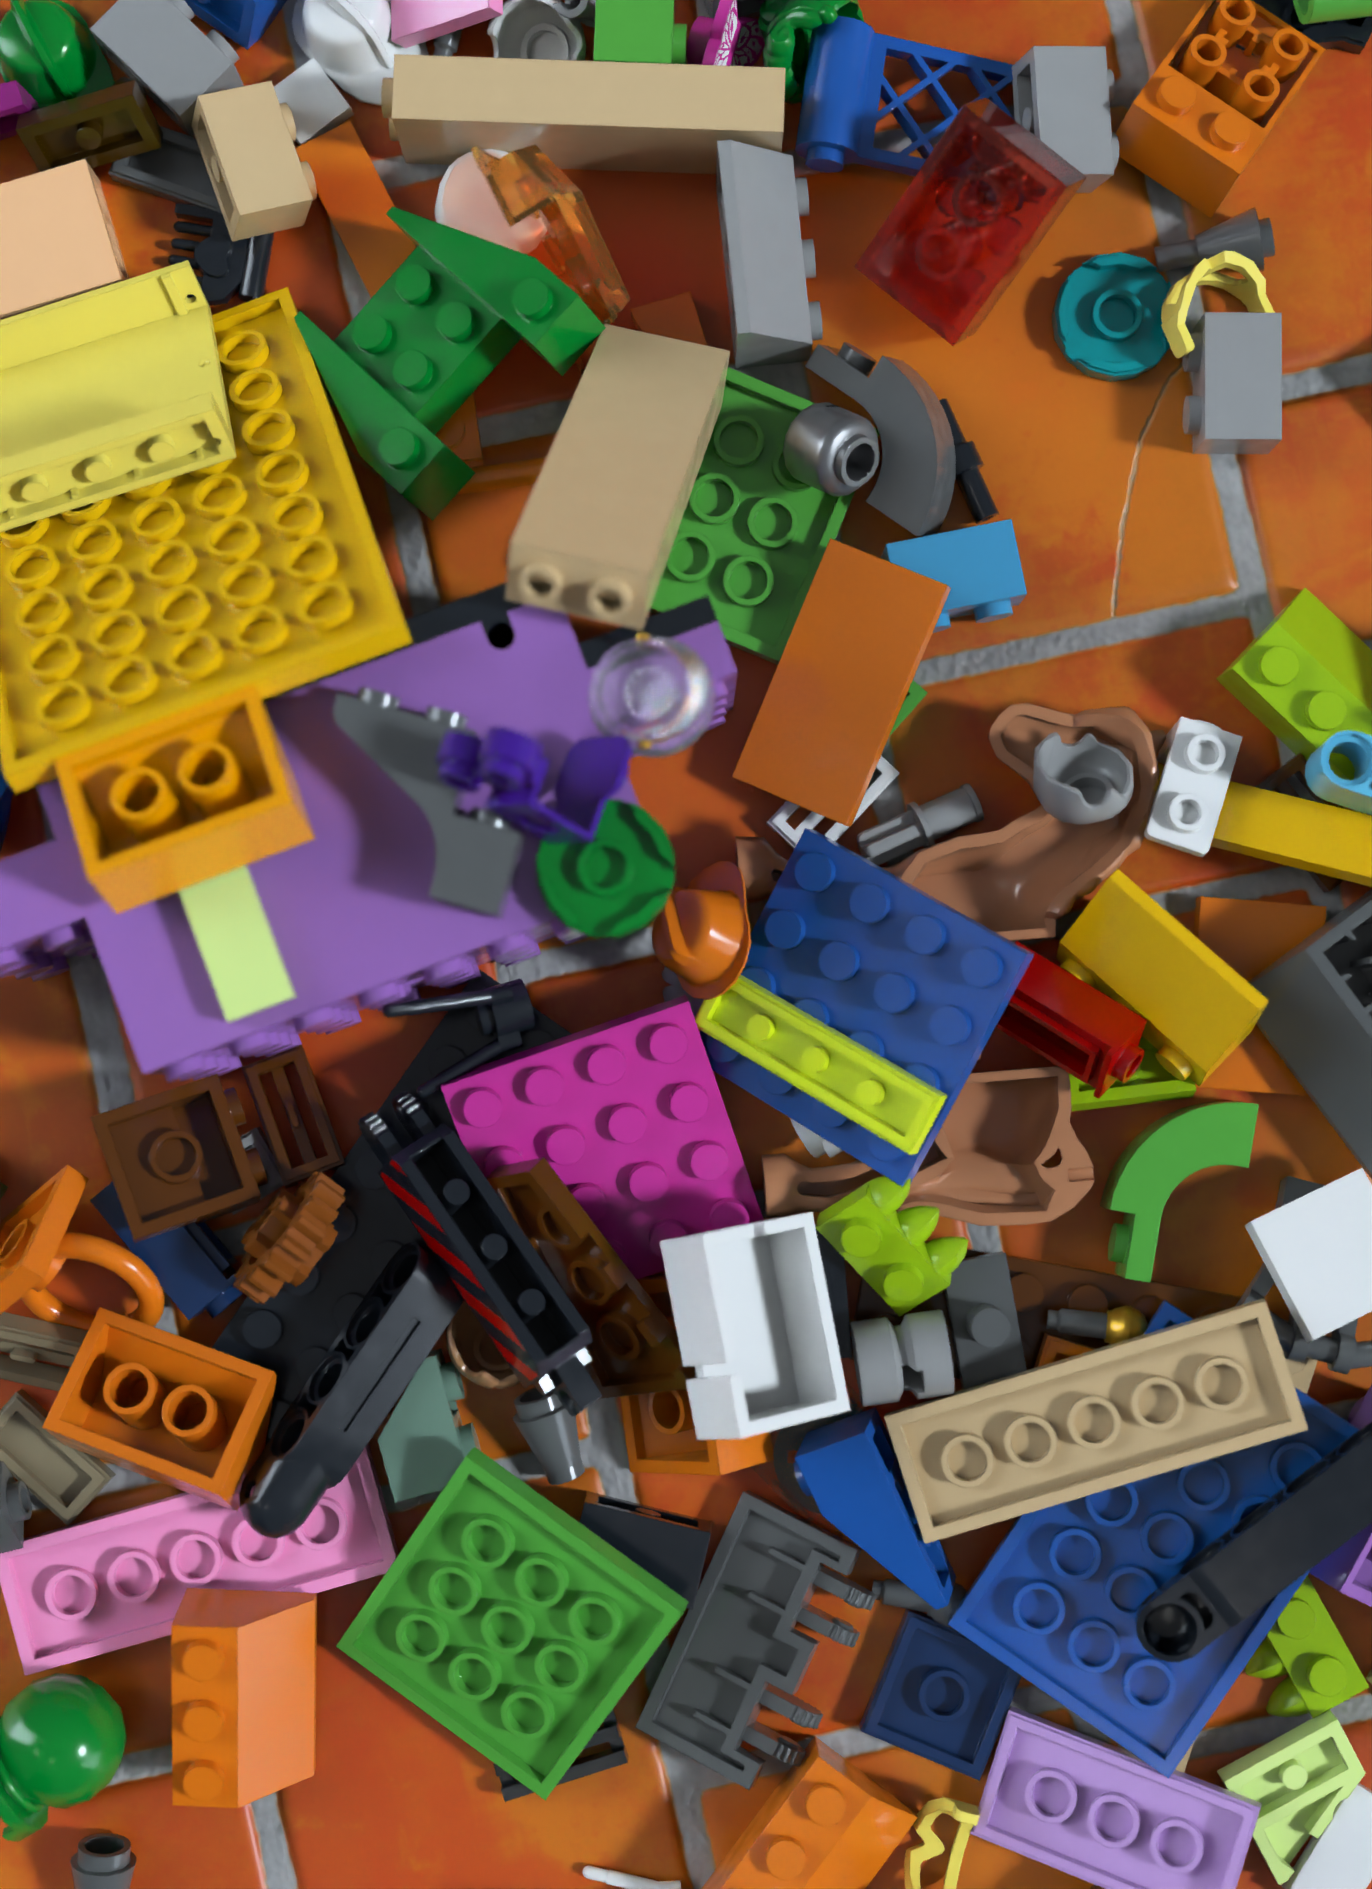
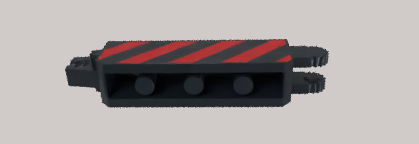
(485, 1254)

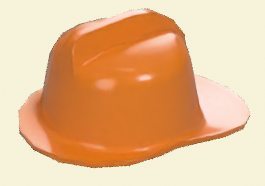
(705, 931)

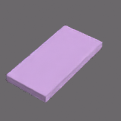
(1110, 1812)

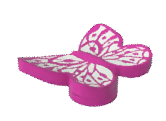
(725, 38)

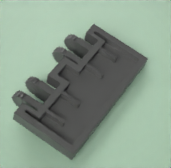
(743, 1644)

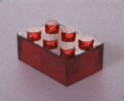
(969, 220)

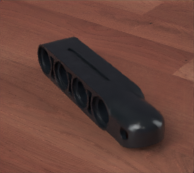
(350, 1391)
(1261, 1553)

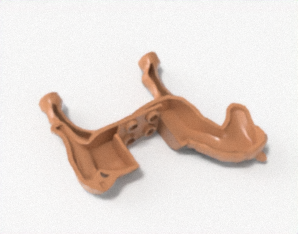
(1017, 884)

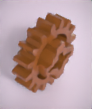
(289, 1237)

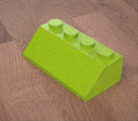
(1306, 679)

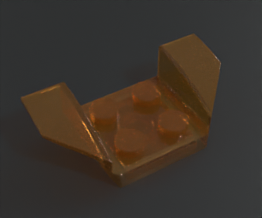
(533, 185)

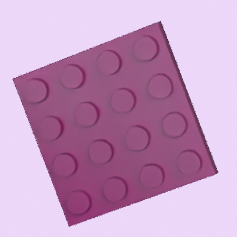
(624, 1124)

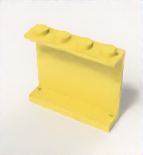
(109, 395)

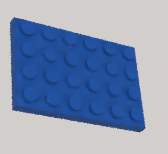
(1071, 1578)

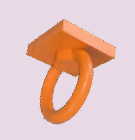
(37, 1245)

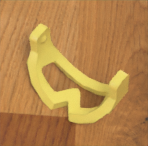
(1249, 290)
(932, 1846)

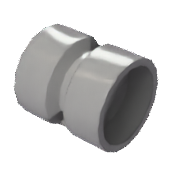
(902, 1357)

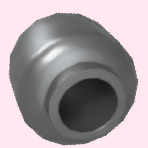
(831, 449)

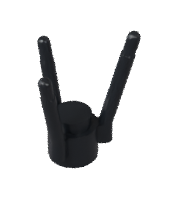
(497, 1010)

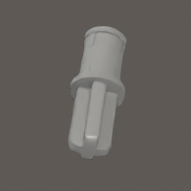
(920, 825)

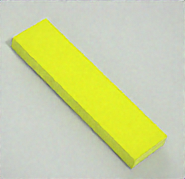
(823, 1063)

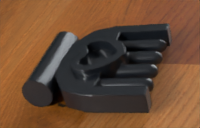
(223, 263)

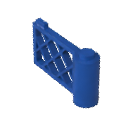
(845, 91)

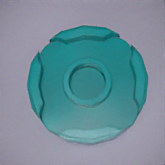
(1111, 317)

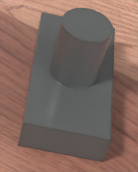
(984, 1320)

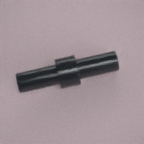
(968, 473)

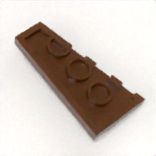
(632, 1339)

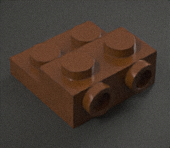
(179, 1157)

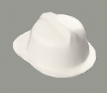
(351, 43)

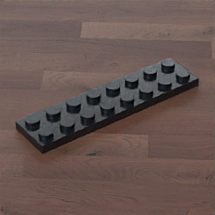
(303, 1321)

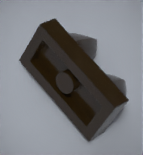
(91, 127)

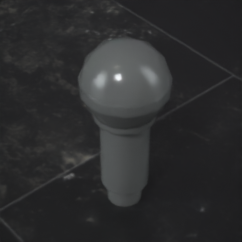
(899, 1595)

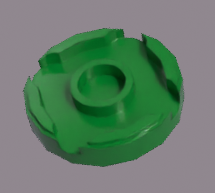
(613, 881)

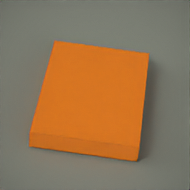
(1250, 939)

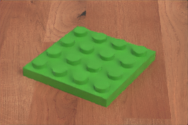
(750, 525)
(511, 1623)

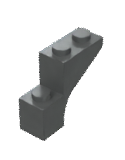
(473, 853)

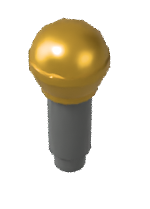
(1112, 1326)

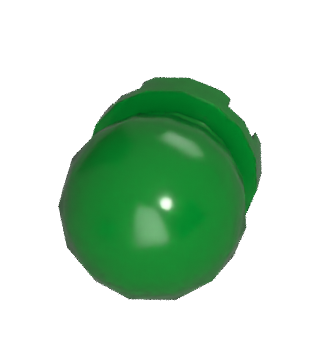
(56, 1749)

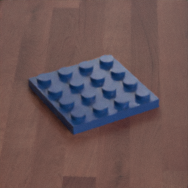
(882, 971)

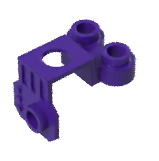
(516, 770)

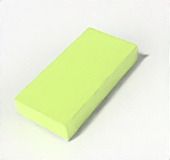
(237, 944)

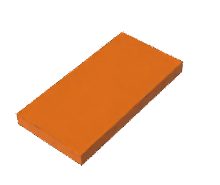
(841, 682)

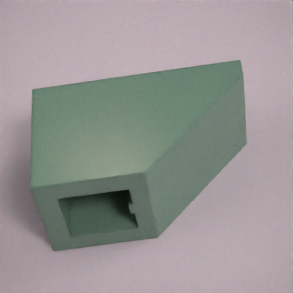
(425, 1432)

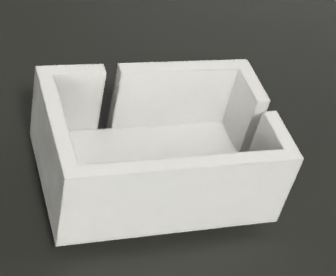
(755, 1327)

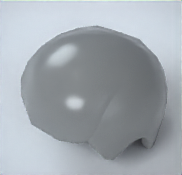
(1081, 779)

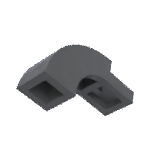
(913, 429)

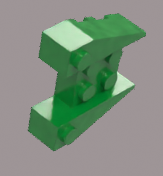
(433, 342)

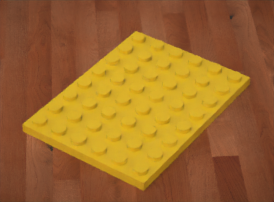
(201, 578)

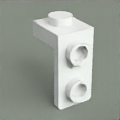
(1192, 785)

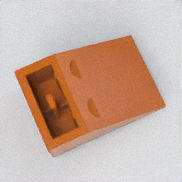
(1215, 102)

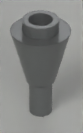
(1241, 234)

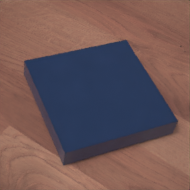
(940, 1696)

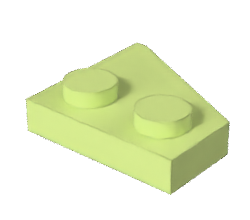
(1299, 1786)

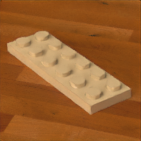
(1095, 1421)

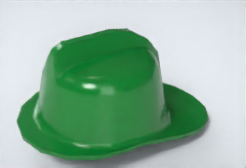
(51, 52)

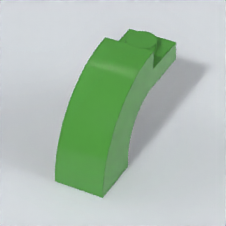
(1156, 1165)

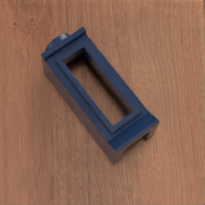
(187, 1261)

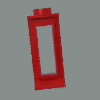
(1074, 1025)

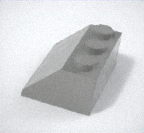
(765, 255)

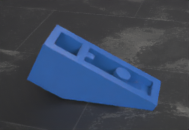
(862, 1492)

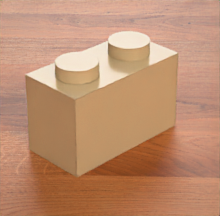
(253, 160)

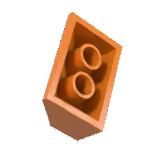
(164, 1408)
(662, 1427)
(242, 1695)
(817, 1830)

